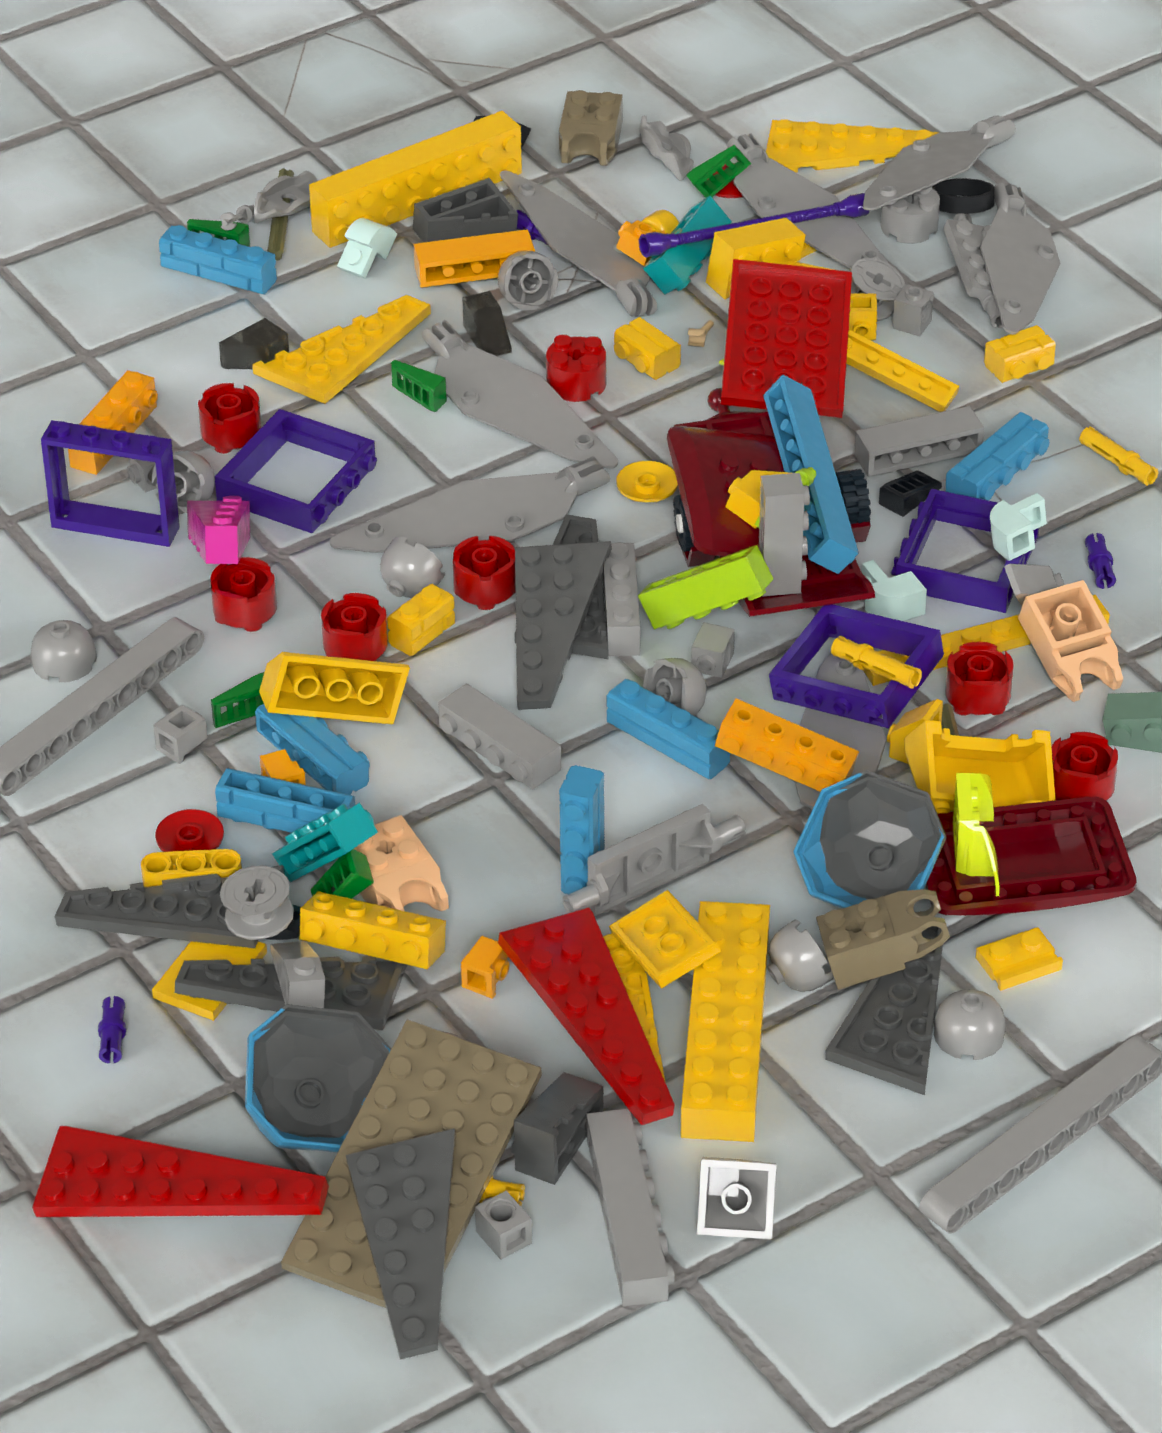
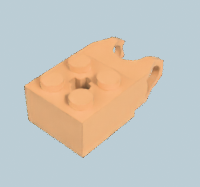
(1071, 637)
(401, 868)

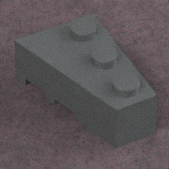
(464, 213)
(554, 1127)

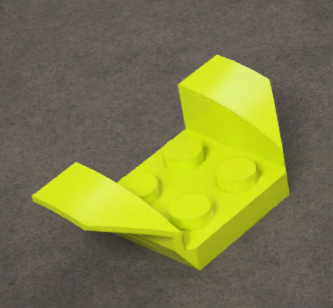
(972, 843)

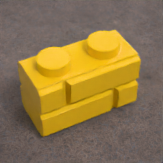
(647, 348)
(1019, 354)
(421, 619)

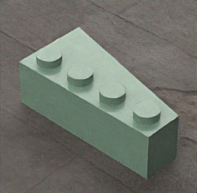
(1134, 720)

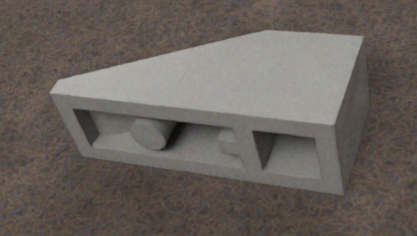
(1031, 579)
(299, 973)

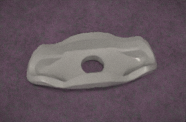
(678, 147)
(270, 200)

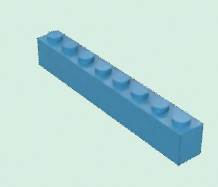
(804, 446)

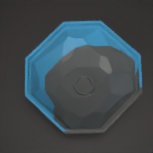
(869, 840)
(311, 1075)

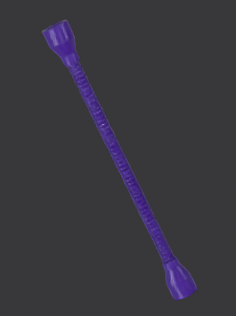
(656, 243)

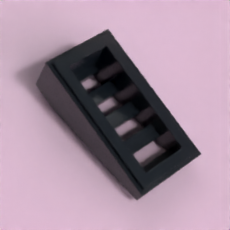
(907, 492)

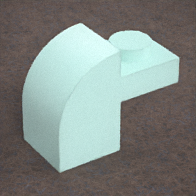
(365, 242)
(1014, 525)
(895, 597)

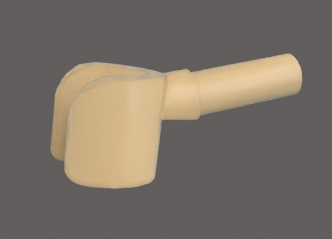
(698, 336)

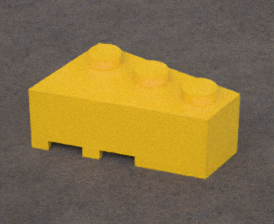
(767, 242)

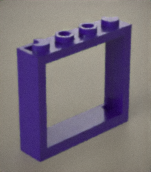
(308, 433)
(103, 519)
(947, 585)
(880, 632)

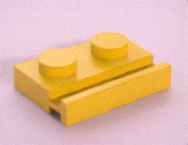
(1019, 958)

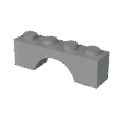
(621, 601)

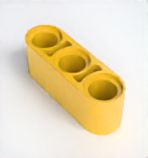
(182, 864)

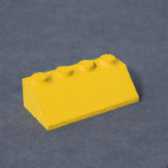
(333, 687)

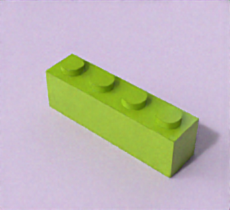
(706, 587)

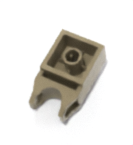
(590, 125)
(879, 935)

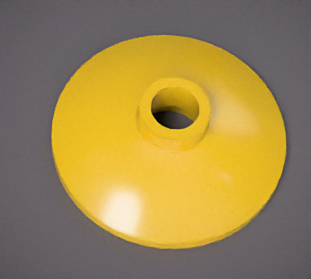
(647, 481)

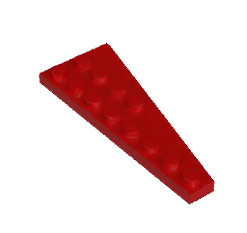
(582, 987)
(131, 1177)

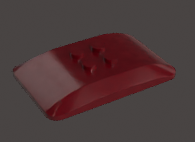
(704, 469)
(1045, 859)

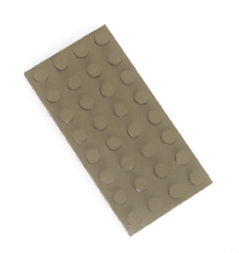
(422, 1089)

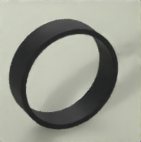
(965, 195)

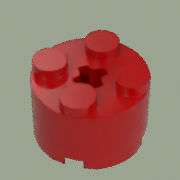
(576, 367)
(229, 416)
(484, 571)
(243, 594)
(354, 627)
(979, 679)
(1084, 766)

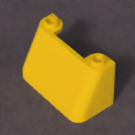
(1017, 767)

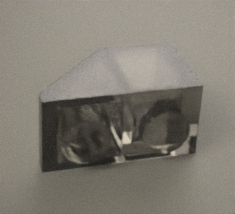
(485, 323)
(253, 344)

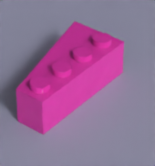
(219, 528)

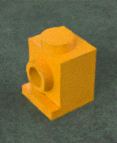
(629, 240)
(279, 766)
(484, 967)

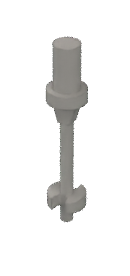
(243, 214)

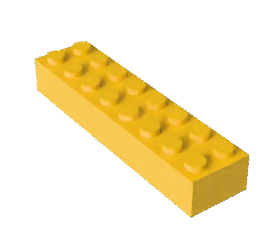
(392, 184)
(726, 1025)

